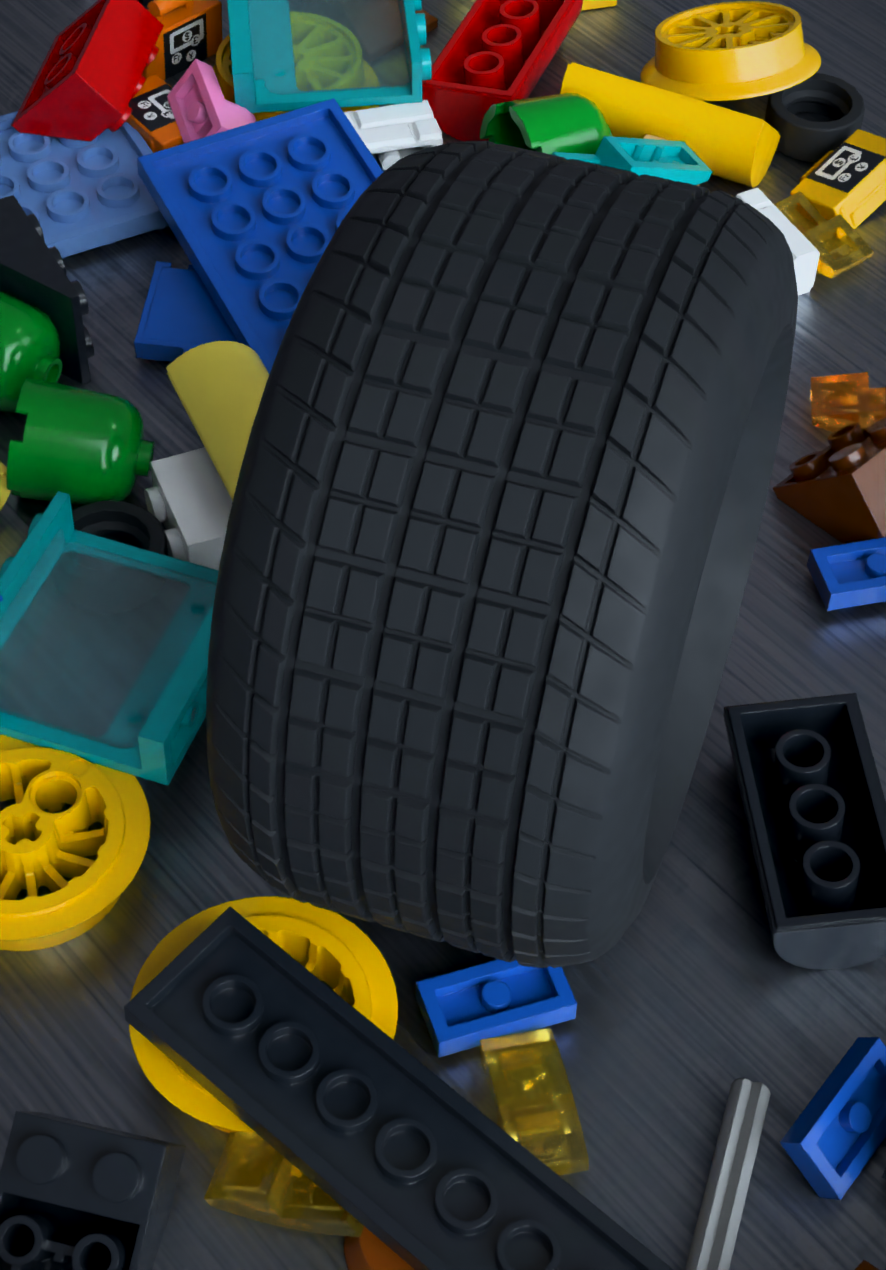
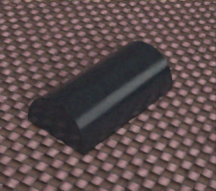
(814, 826)

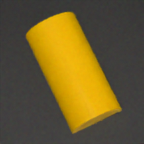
(724, 139)

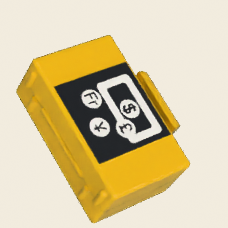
(848, 179)

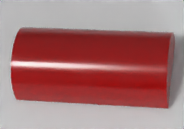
(495, 59)

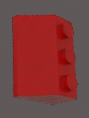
(91, 72)

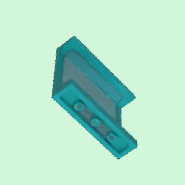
(325, 50)
(103, 647)

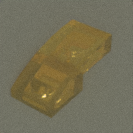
(834, 239)
(535, 1098)
(268, 1188)

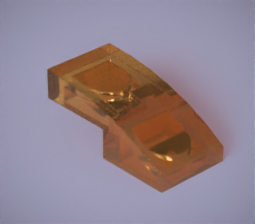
(846, 400)

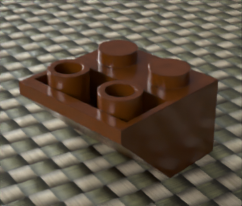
(843, 484)

